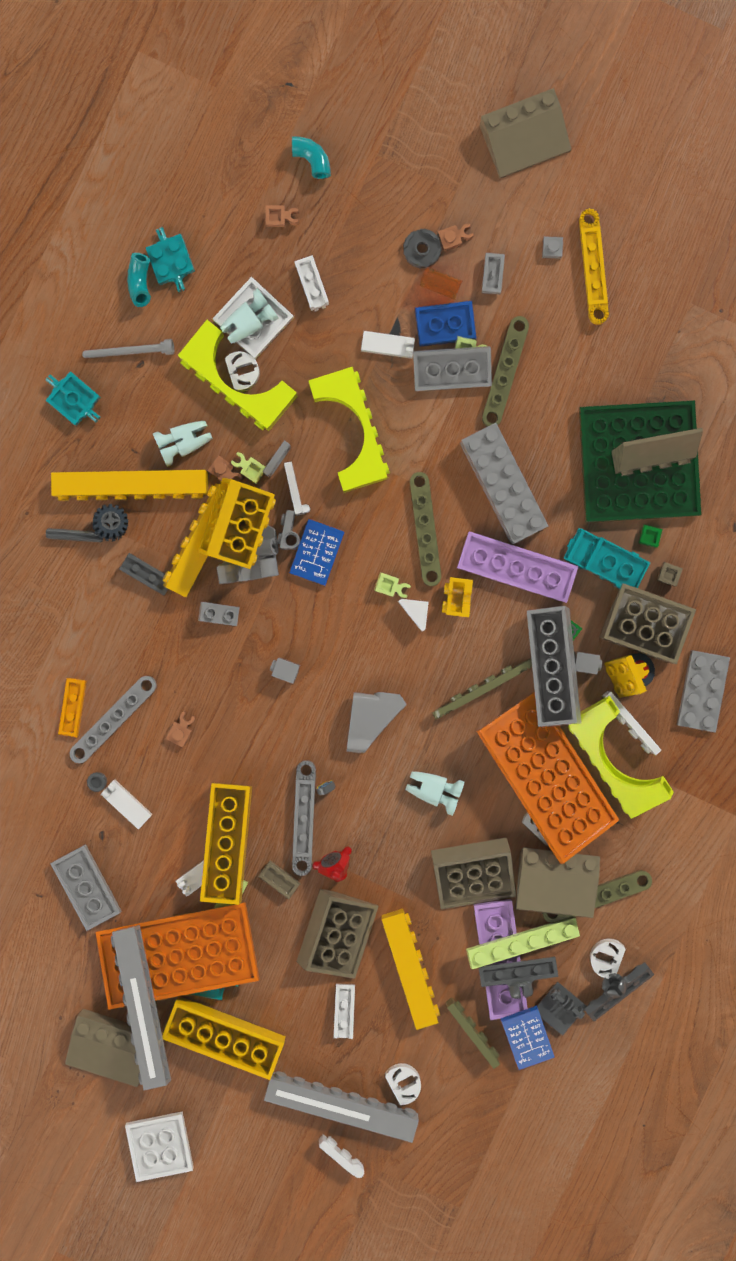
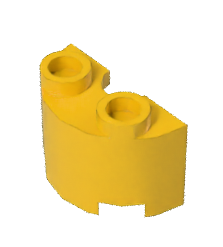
(458, 597)

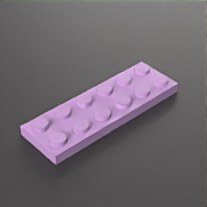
(517, 567)
(494, 922)

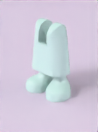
(246, 320)
(184, 438)
(432, 790)

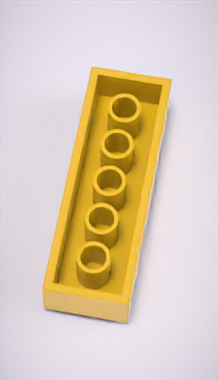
(226, 843)
(224, 1037)

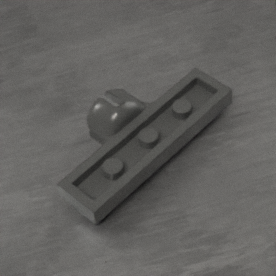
(518, 974)
(616, 989)

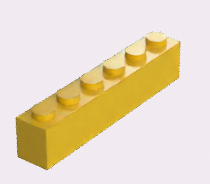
(189, 560)
(409, 968)

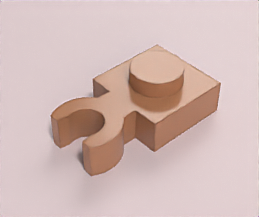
(277, 216)
(452, 237)
(223, 469)
(180, 732)

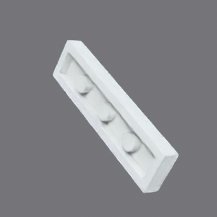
(635, 730)

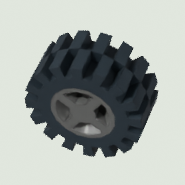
(112, 516)

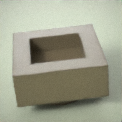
(669, 574)

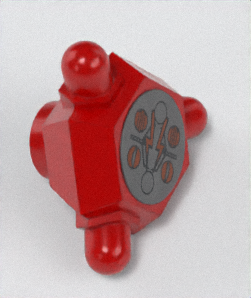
(334, 864)

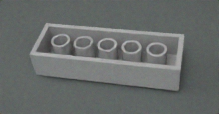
(503, 483)
(553, 666)

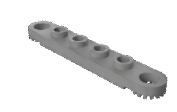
(113, 719)
(304, 818)

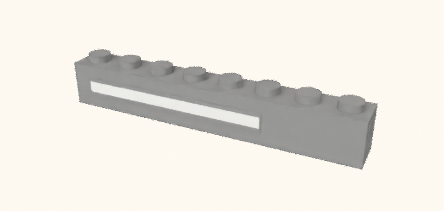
(141, 1007)
(342, 1106)

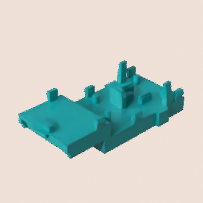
(606, 559)

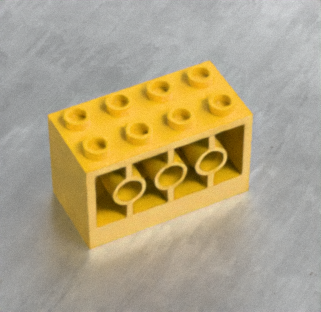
(225, 519)

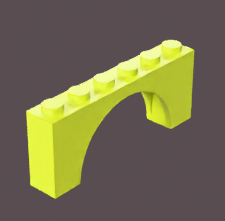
(201, 357)
(344, 389)
(634, 794)

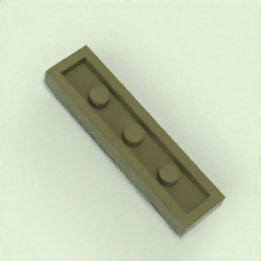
(478, 1038)

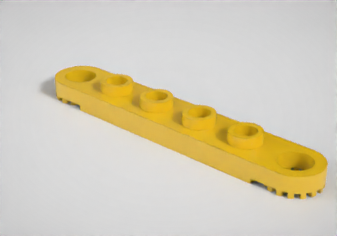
(593, 266)

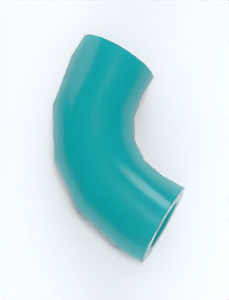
(314, 153)
(137, 279)

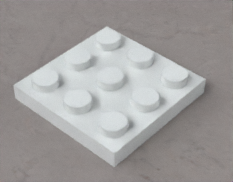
(258, 341)
(159, 1146)

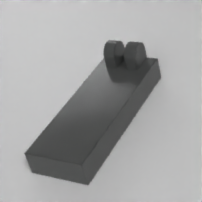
(144, 573)

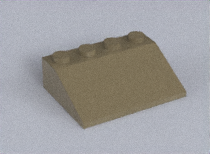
(525, 133)
(656, 451)
(648, 624)
(474, 873)
(557, 887)
(336, 934)
(103, 1047)

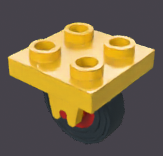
(630, 674)

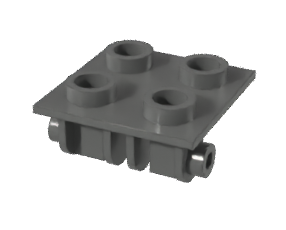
(560, 1008)

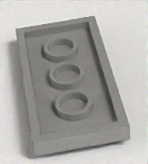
(452, 368)
(703, 691)
(86, 887)

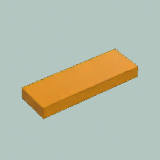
(72, 707)

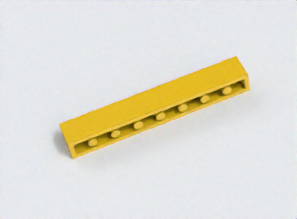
(129, 483)

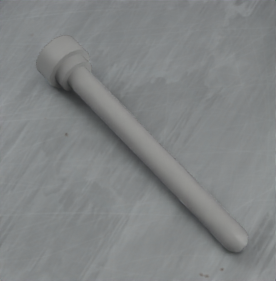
(164, 347)

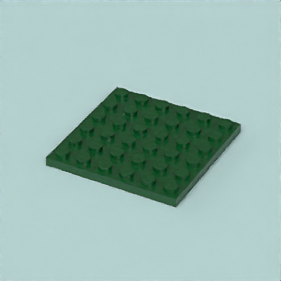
(641, 495)

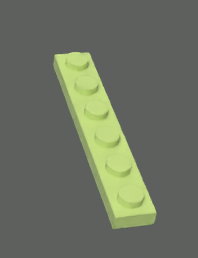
(522, 942)

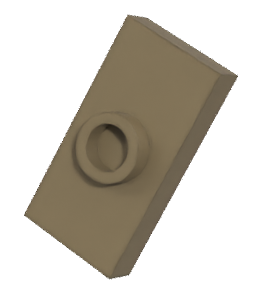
(279, 879)

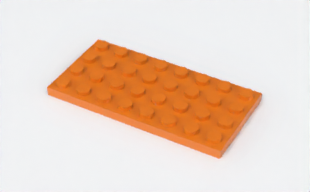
(548, 779)
(187, 953)

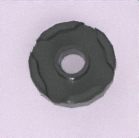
(418, 259)

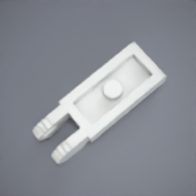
(342, 1156)

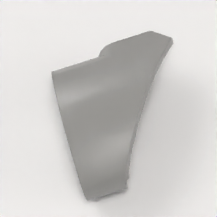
(264, 567)
(370, 717)

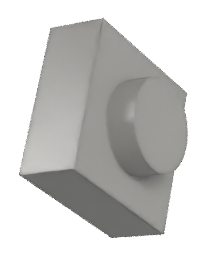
(552, 247)

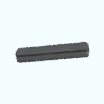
(74, 535)

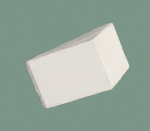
(417, 611)

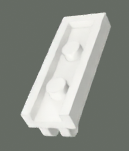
(312, 283)
(387, 344)
(298, 507)
(126, 804)
(191, 880)
(344, 1011)

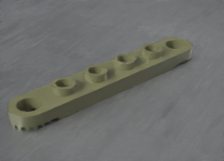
(505, 371)
(425, 528)
(476, 691)
(613, 891)

